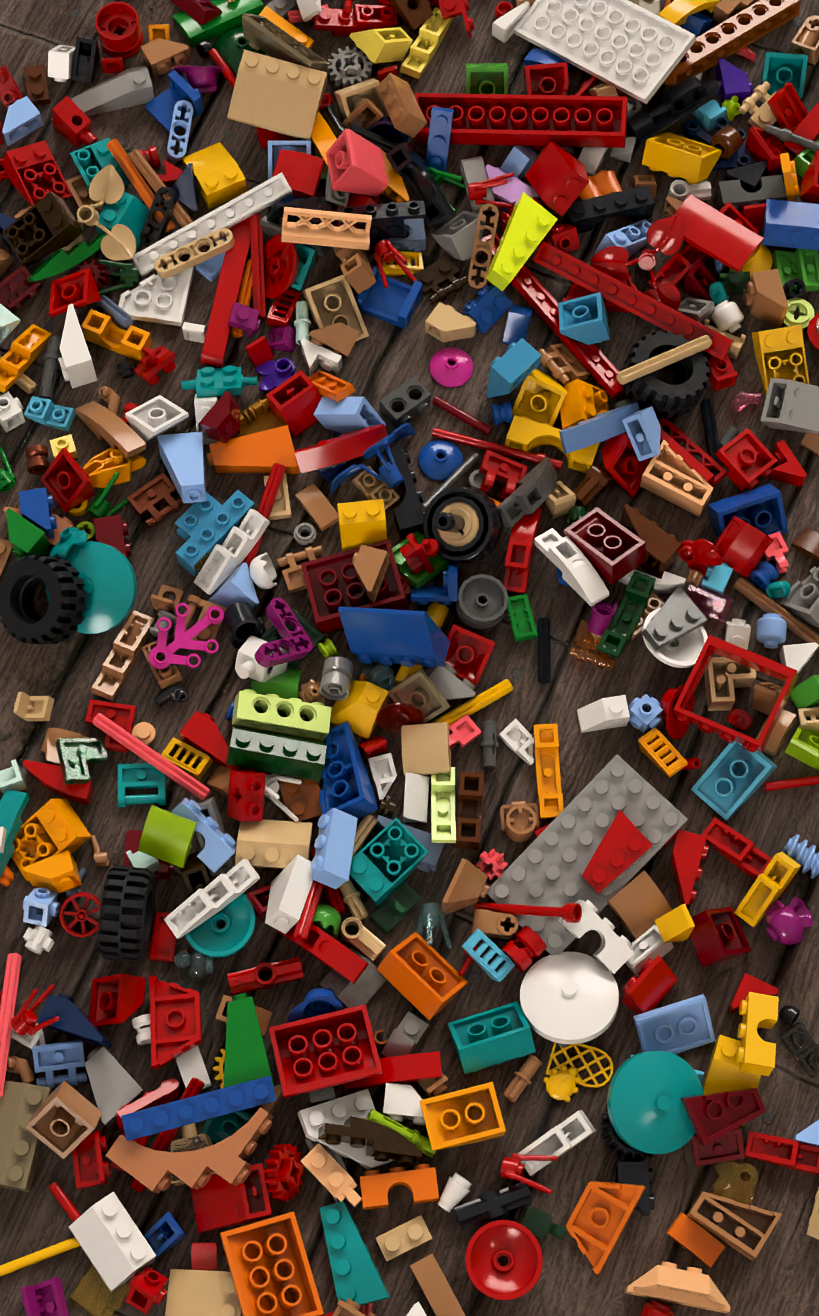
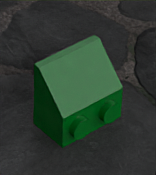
(25, 537)

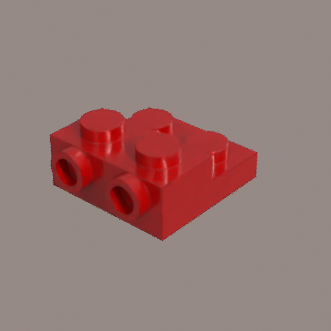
(746, 460)

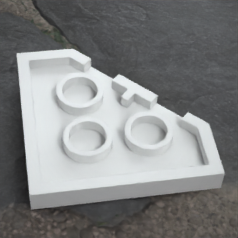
(159, 298)
(337, 1112)

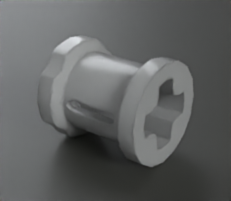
(163, 624)

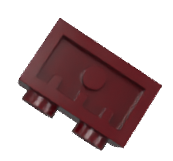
(723, 1149)

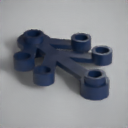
(735, 160)

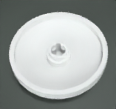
(569, 998)

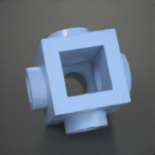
(645, 720)
(40, 906)

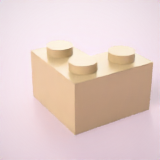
(720, 680)

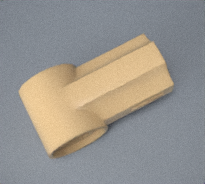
(364, 940)

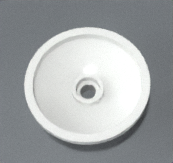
(681, 652)

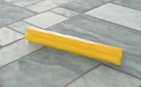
(477, 702)

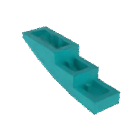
(11, 809)

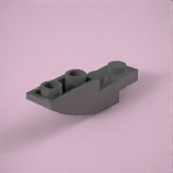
(530, 495)

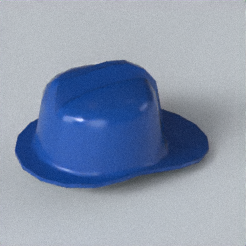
(316, 1002)

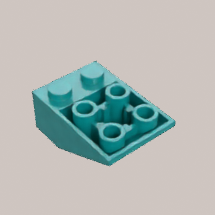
(386, 861)

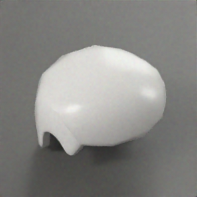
(263, 571)

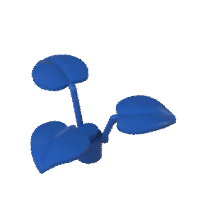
(388, 472)

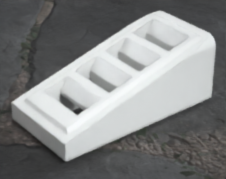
(503, 26)

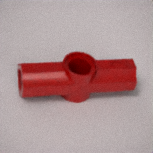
(249, 980)

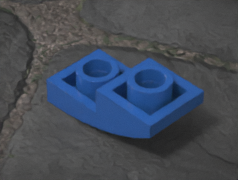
(540, 56)

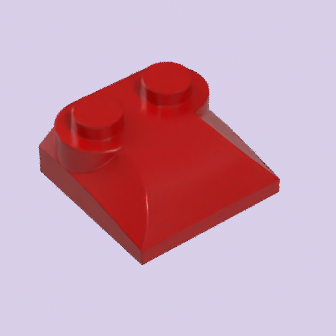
(468, 653)

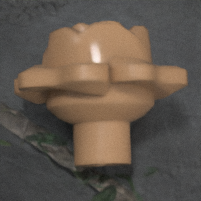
(310, 692)

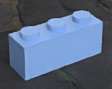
(334, 848)

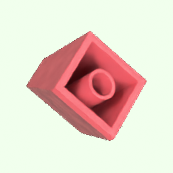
(356, 165)

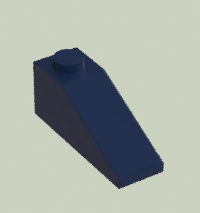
(72, 1020)

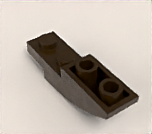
(380, 1140)

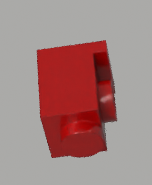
(720, 377)

